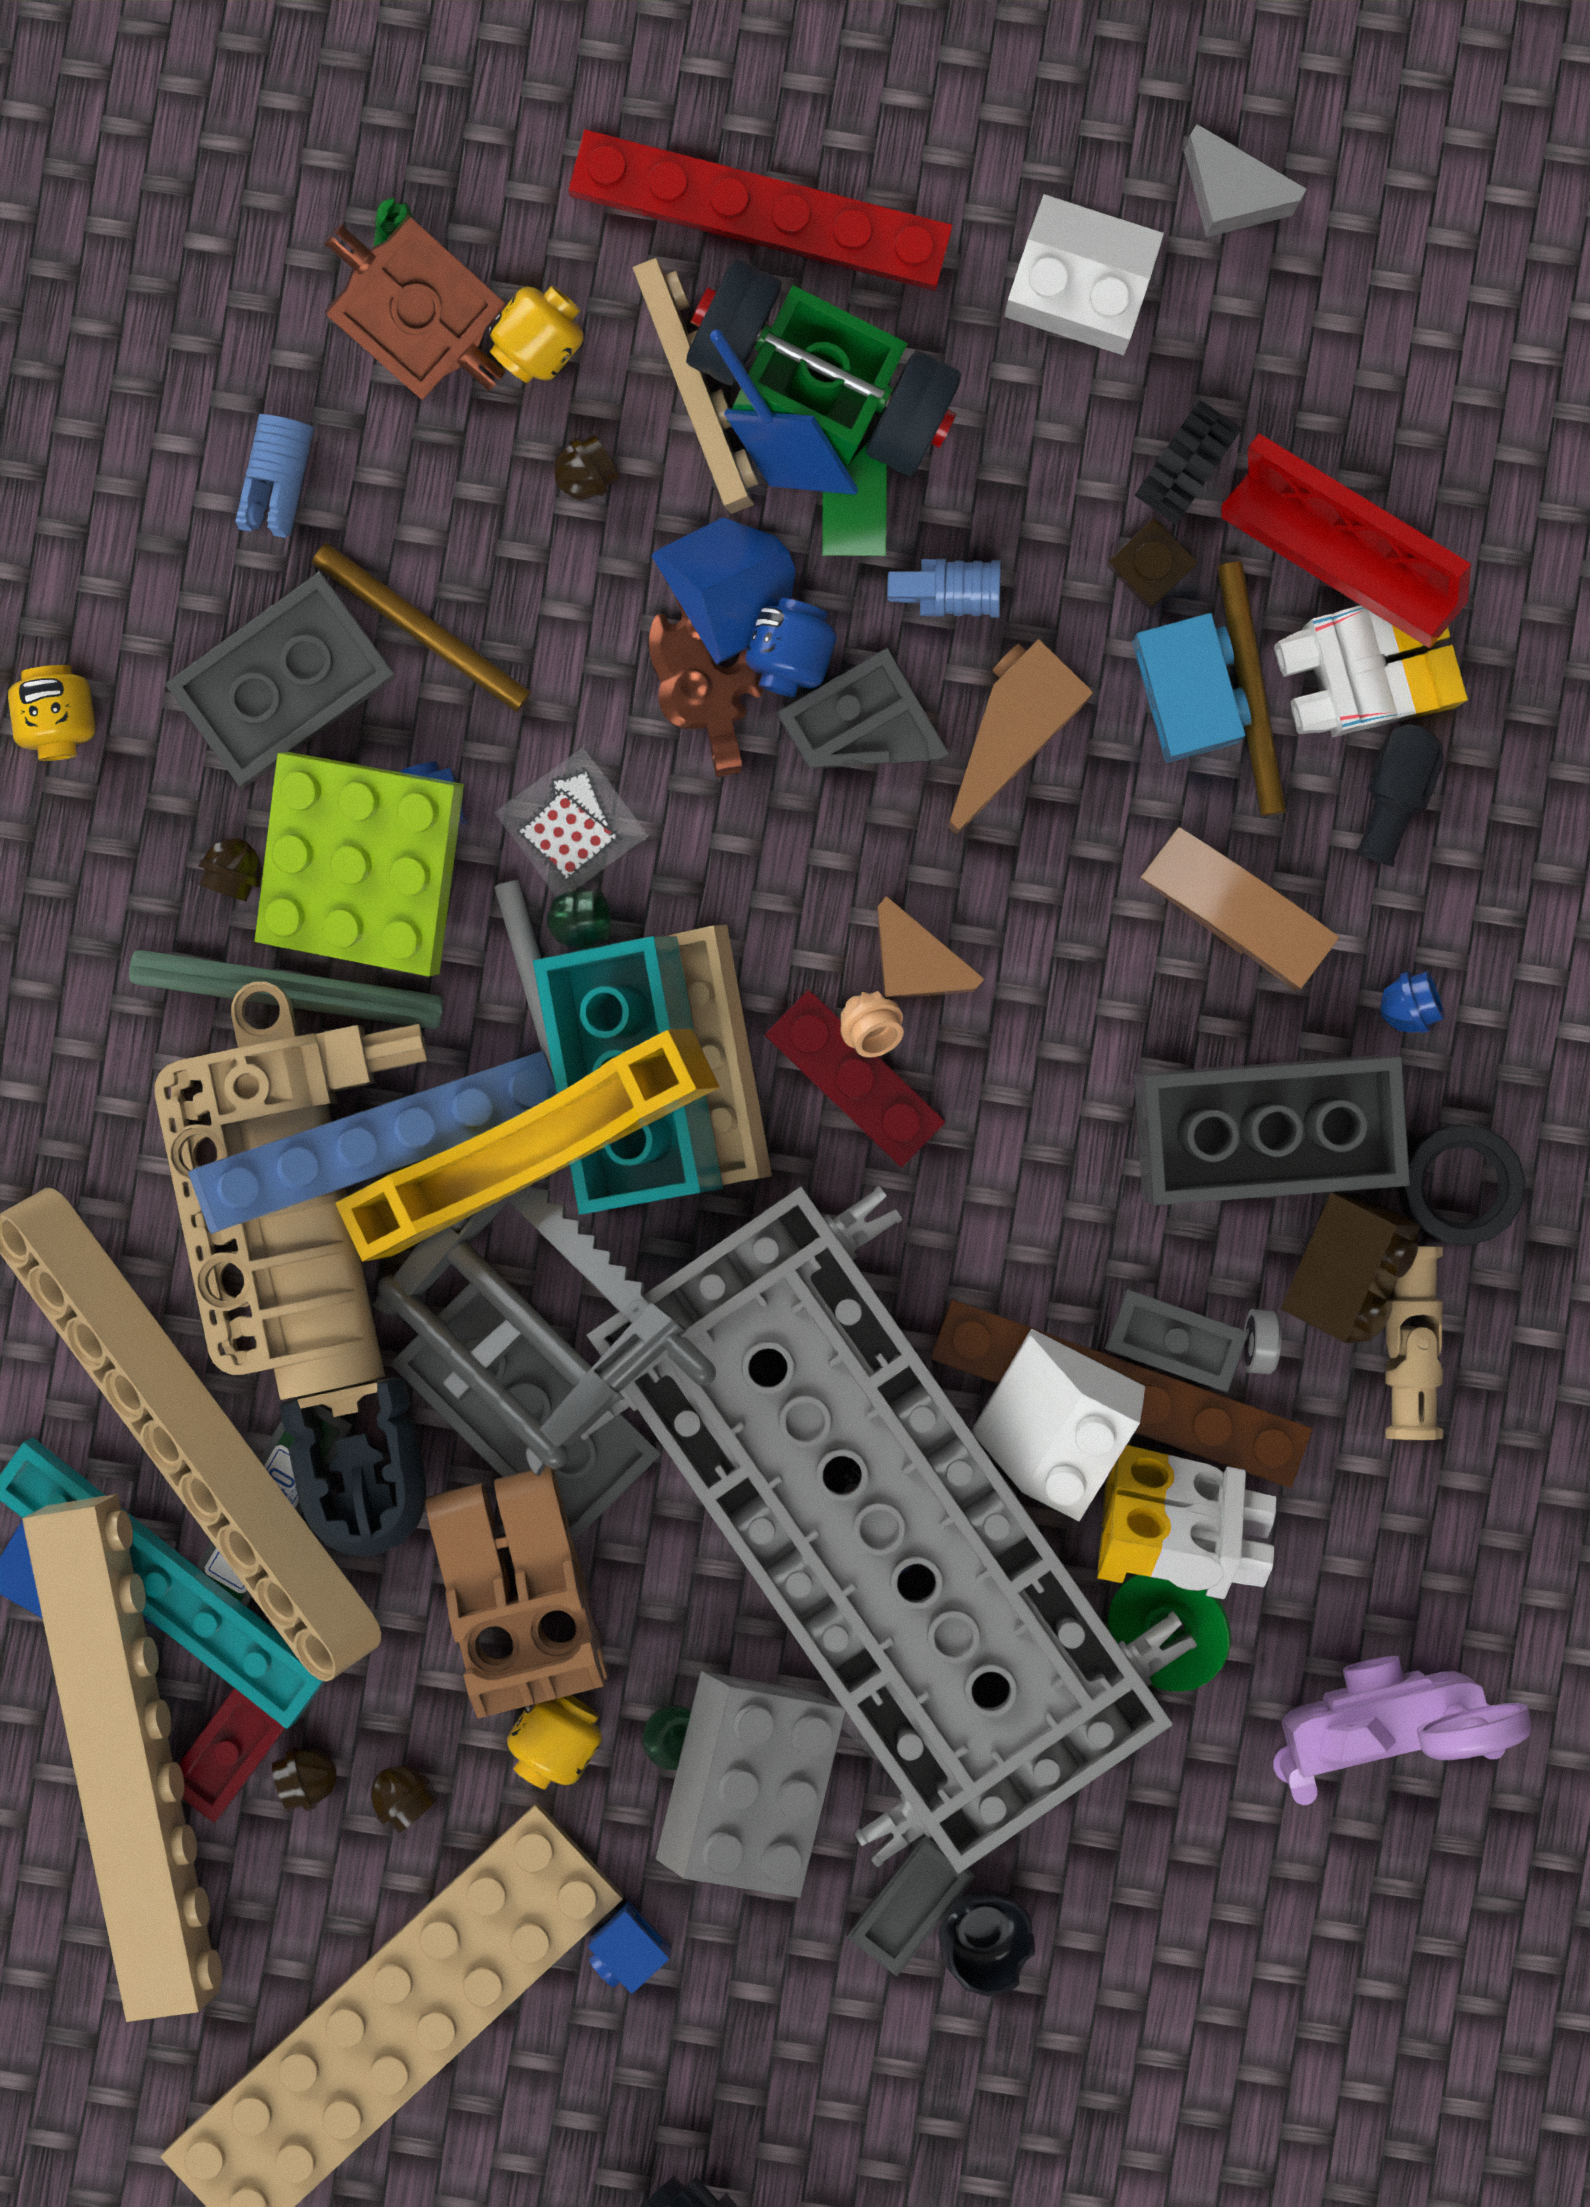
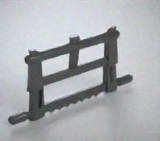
(594, 1387)

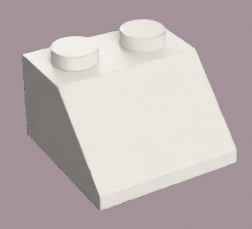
(1083, 274)
(1059, 1423)

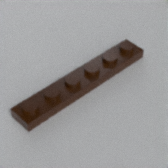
(1170, 1410)

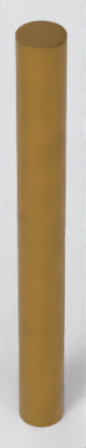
(421, 627)
(1251, 681)

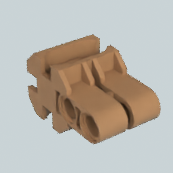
(485, 1596)

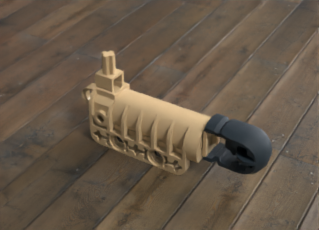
(298, 1264)

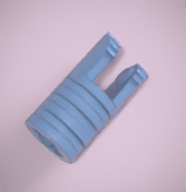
(278, 462)

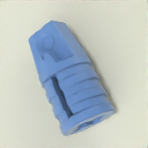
(949, 587)

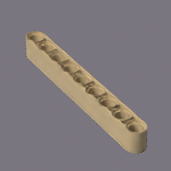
(187, 1435)

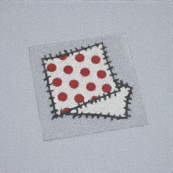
(571, 823)

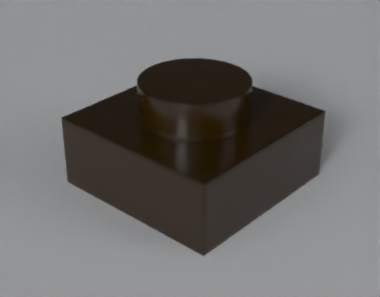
(1151, 563)

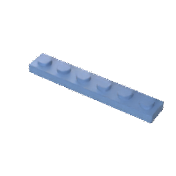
(367, 1143)

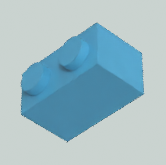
(1191, 687)

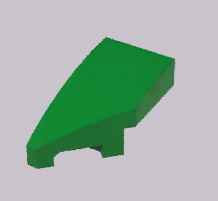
(857, 522)

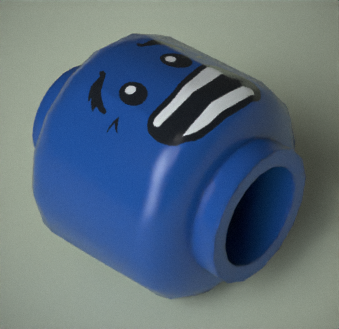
(791, 647)

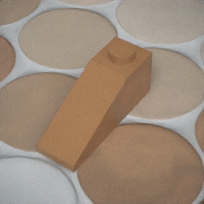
(1021, 716)

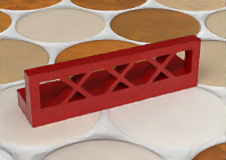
(1348, 542)

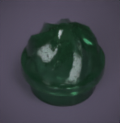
(579, 918)
(665, 1736)

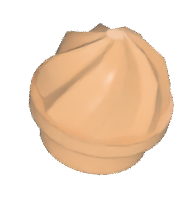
(871, 1024)

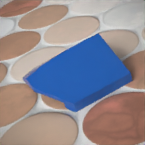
(725, 580)

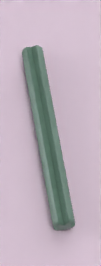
(304, 991)

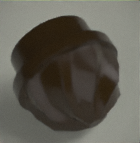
(584, 469)
(231, 869)
(303, 1778)
(401, 1796)

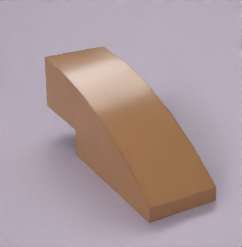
(1240, 908)

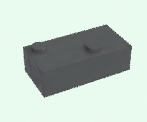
(1271, 1129)

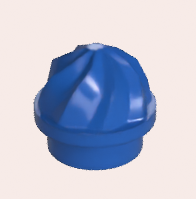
(1412, 1003)

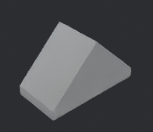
(1235, 187)

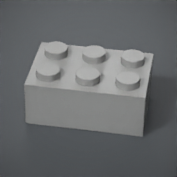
(750, 1784)

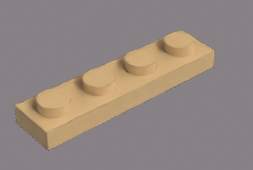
(730, 469)
(724, 1041)

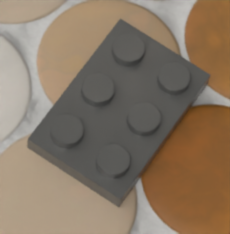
(280, 680)

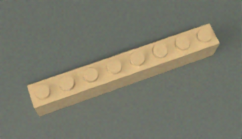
(123, 1757)

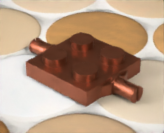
(415, 307)

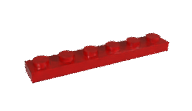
(760, 210)

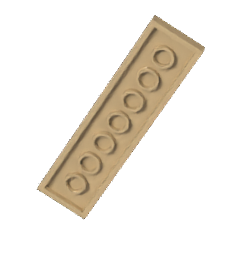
(396, 2020)

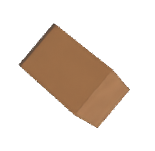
(916, 961)

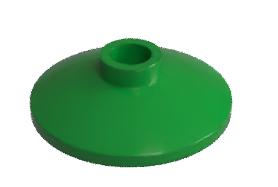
(1149, 1600)

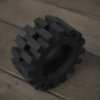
(1188, 461)

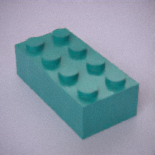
(598, 1008)

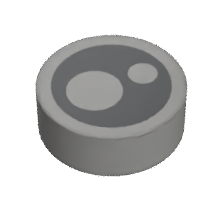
(1263, 1341)

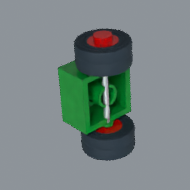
(826, 368)

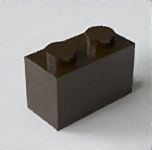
(1352, 1268)

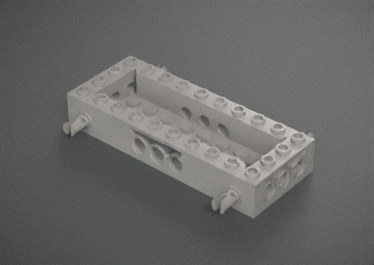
(921, 1499)

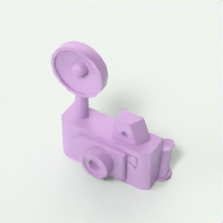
(1393, 1715)

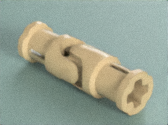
(1414, 1352)

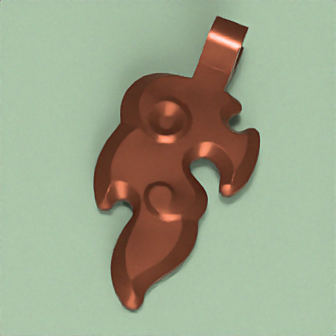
(698, 691)

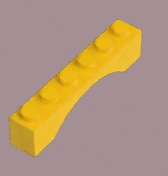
(561, 1130)

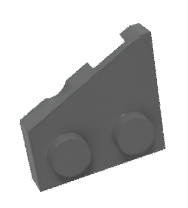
(862, 720)

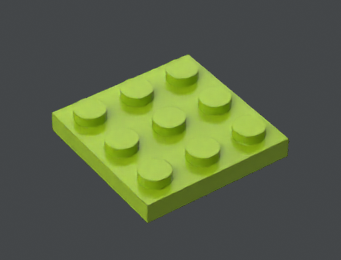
(359, 863)

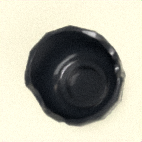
(986, 1941)

